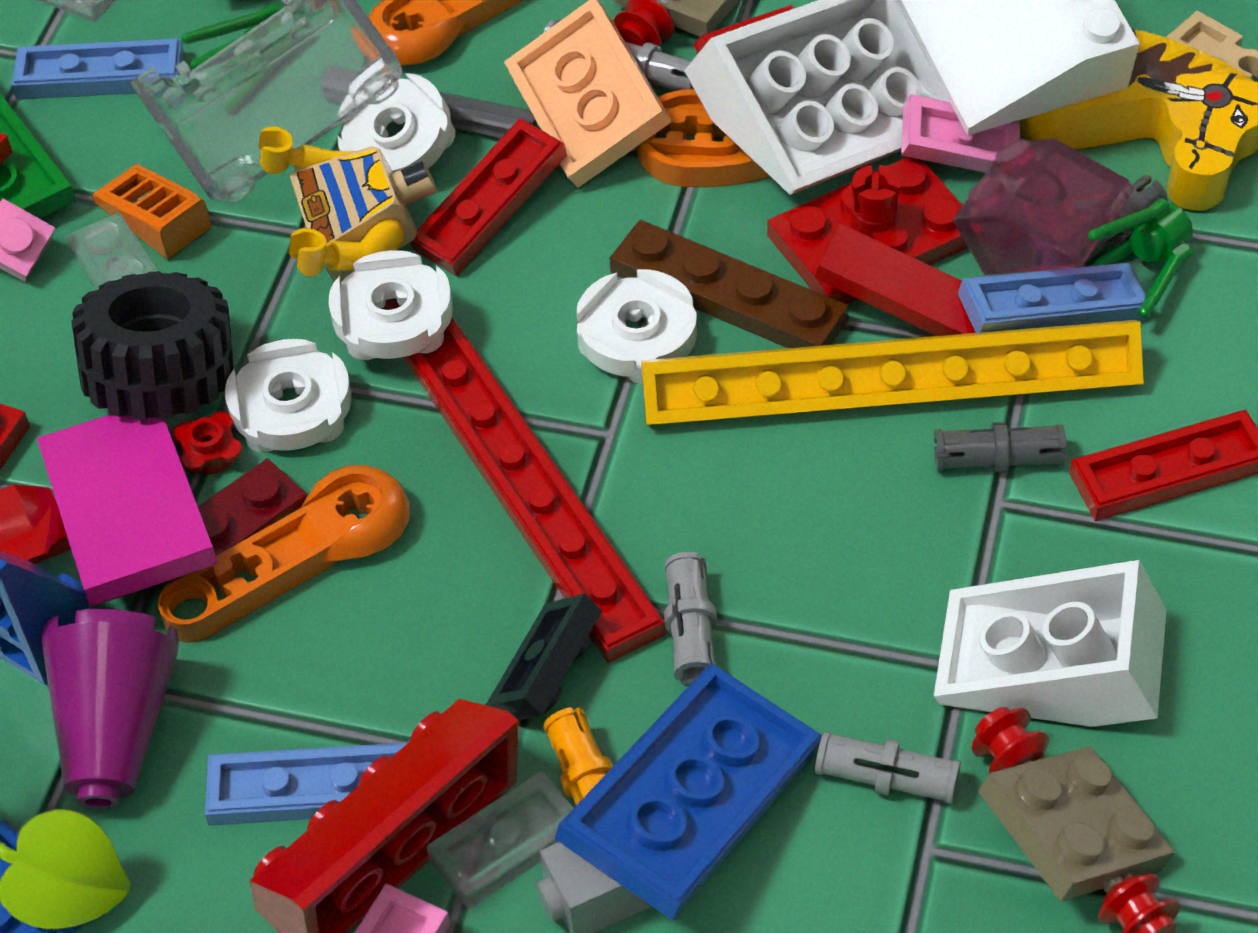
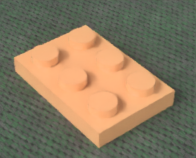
(587, 91)

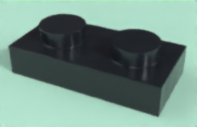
(544, 657)

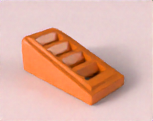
(167, 234)

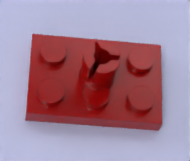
(894, 205)

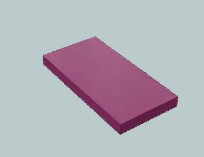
(125, 505)

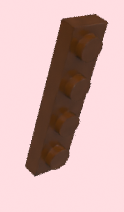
(733, 288)

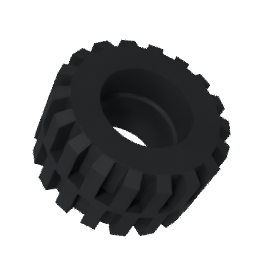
(153, 345)

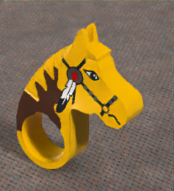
(1183, 100)

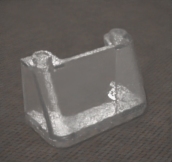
(291, 72)

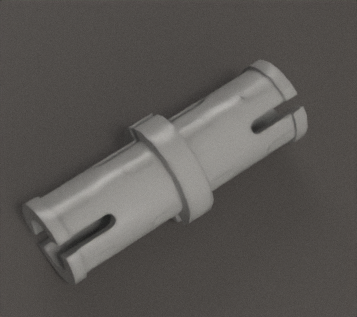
(689, 615)
(840, 756)

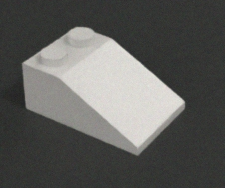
(1057, 644)

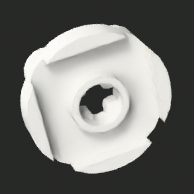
(426, 128)
(651, 295)
(394, 333)
(294, 423)

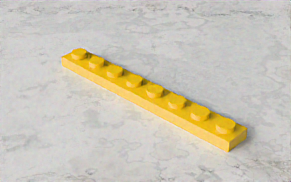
(892, 372)

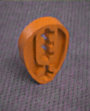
(695, 161)

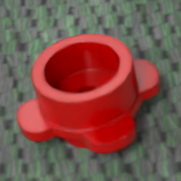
(208, 456)

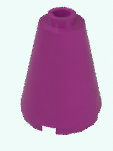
(106, 697)

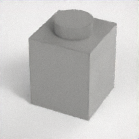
(582, 893)

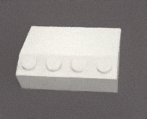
(1022, 55)
(815, 87)

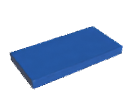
(689, 790)

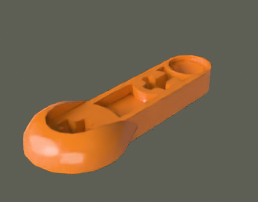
(428, 27)
(293, 549)

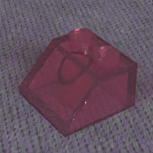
(1039, 207)

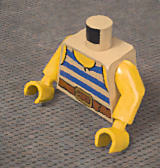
(346, 200)

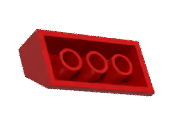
(384, 825)

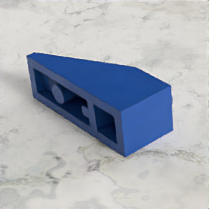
(26, 603)

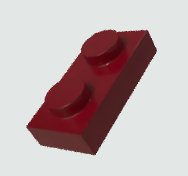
(250, 505)

